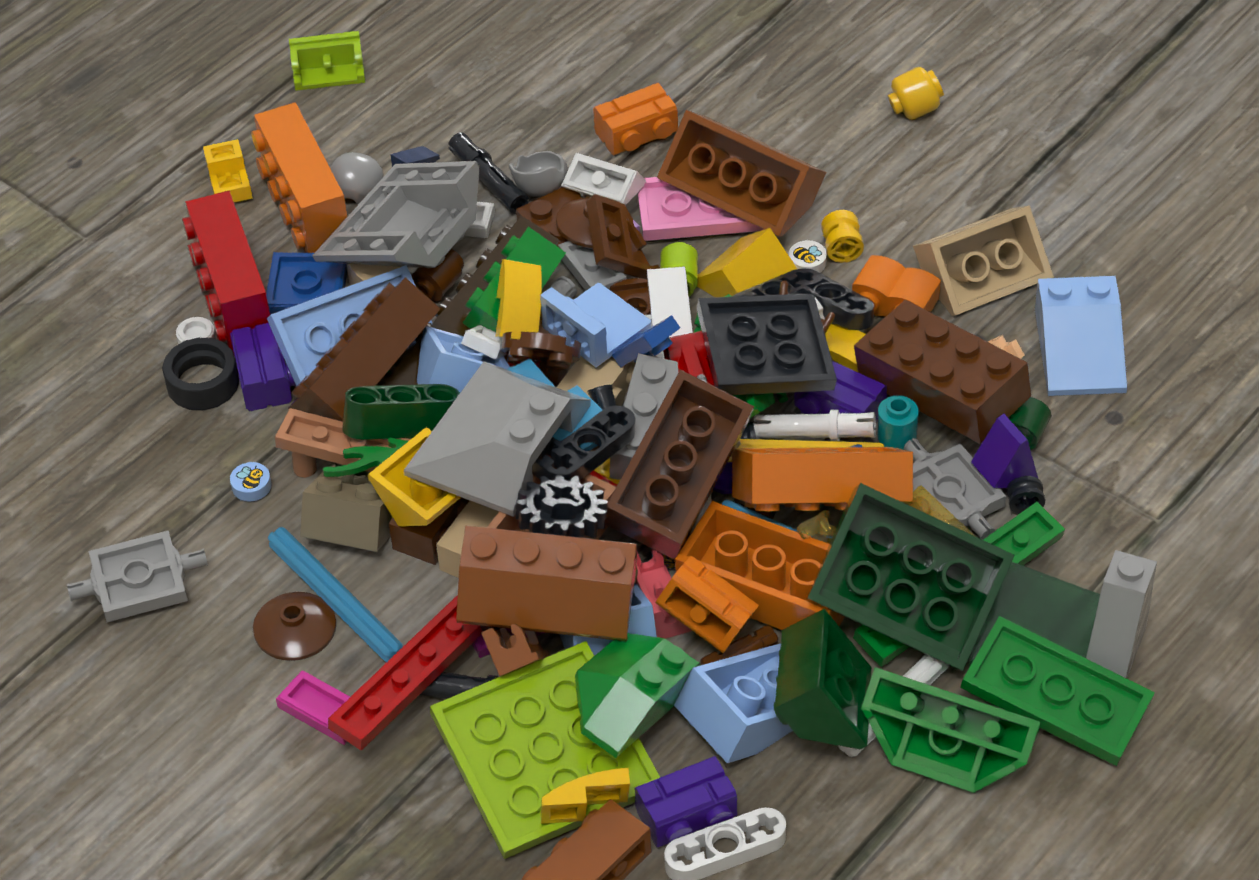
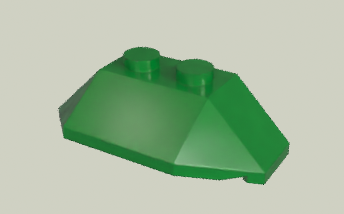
(629, 689)
(946, 732)

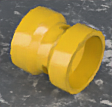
(842, 236)

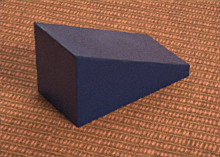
(414, 155)

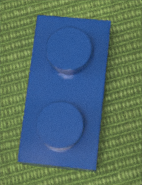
(648, 342)

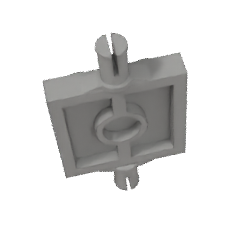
(956, 485)
(137, 576)

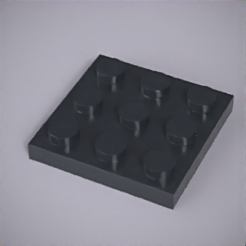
(766, 344)

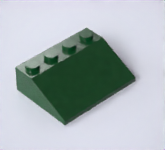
(910, 576)

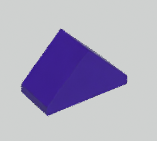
(1004, 454)

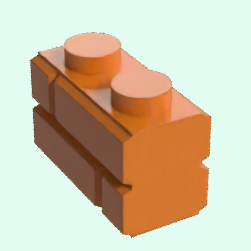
(635, 119)
(706, 604)

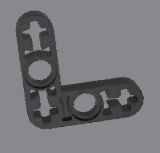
(849, 307)
(580, 462)

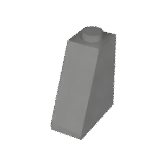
(1122, 612)

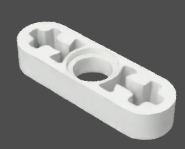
(734, 828)

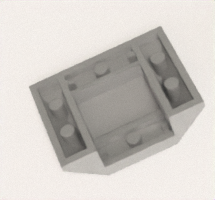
(408, 217)
(494, 437)

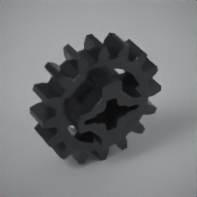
(561, 508)

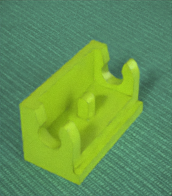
(327, 60)

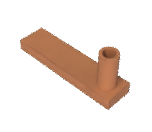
(319, 437)

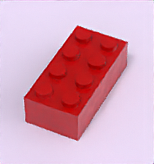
(225, 265)

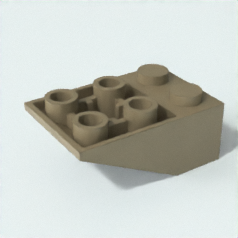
(345, 512)

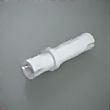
(815, 425)

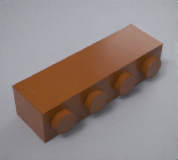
(602, 849)

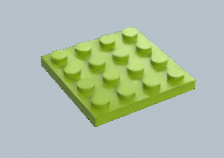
(524, 740)

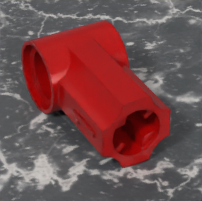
(690, 354)

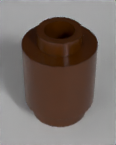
(438, 280)

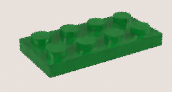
(1058, 689)

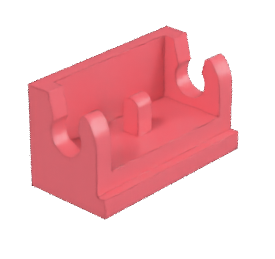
(652, 580)

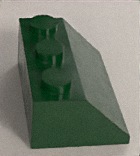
(822, 683)

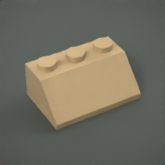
(986, 259)

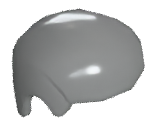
(539, 173)
(356, 174)

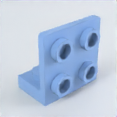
(595, 319)

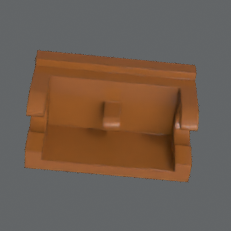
(513, 651)

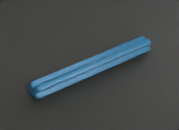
(334, 593)

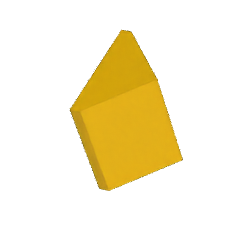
(746, 264)
(406, 498)

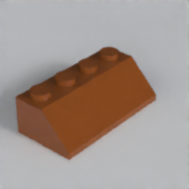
(740, 173)
(546, 583)

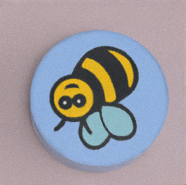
(250, 481)

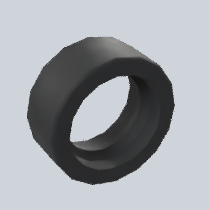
(205, 394)

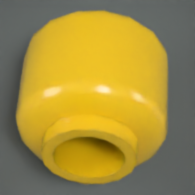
(915, 93)

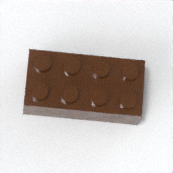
(365, 349)
(943, 370)
(677, 464)

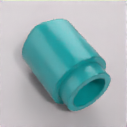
(897, 421)

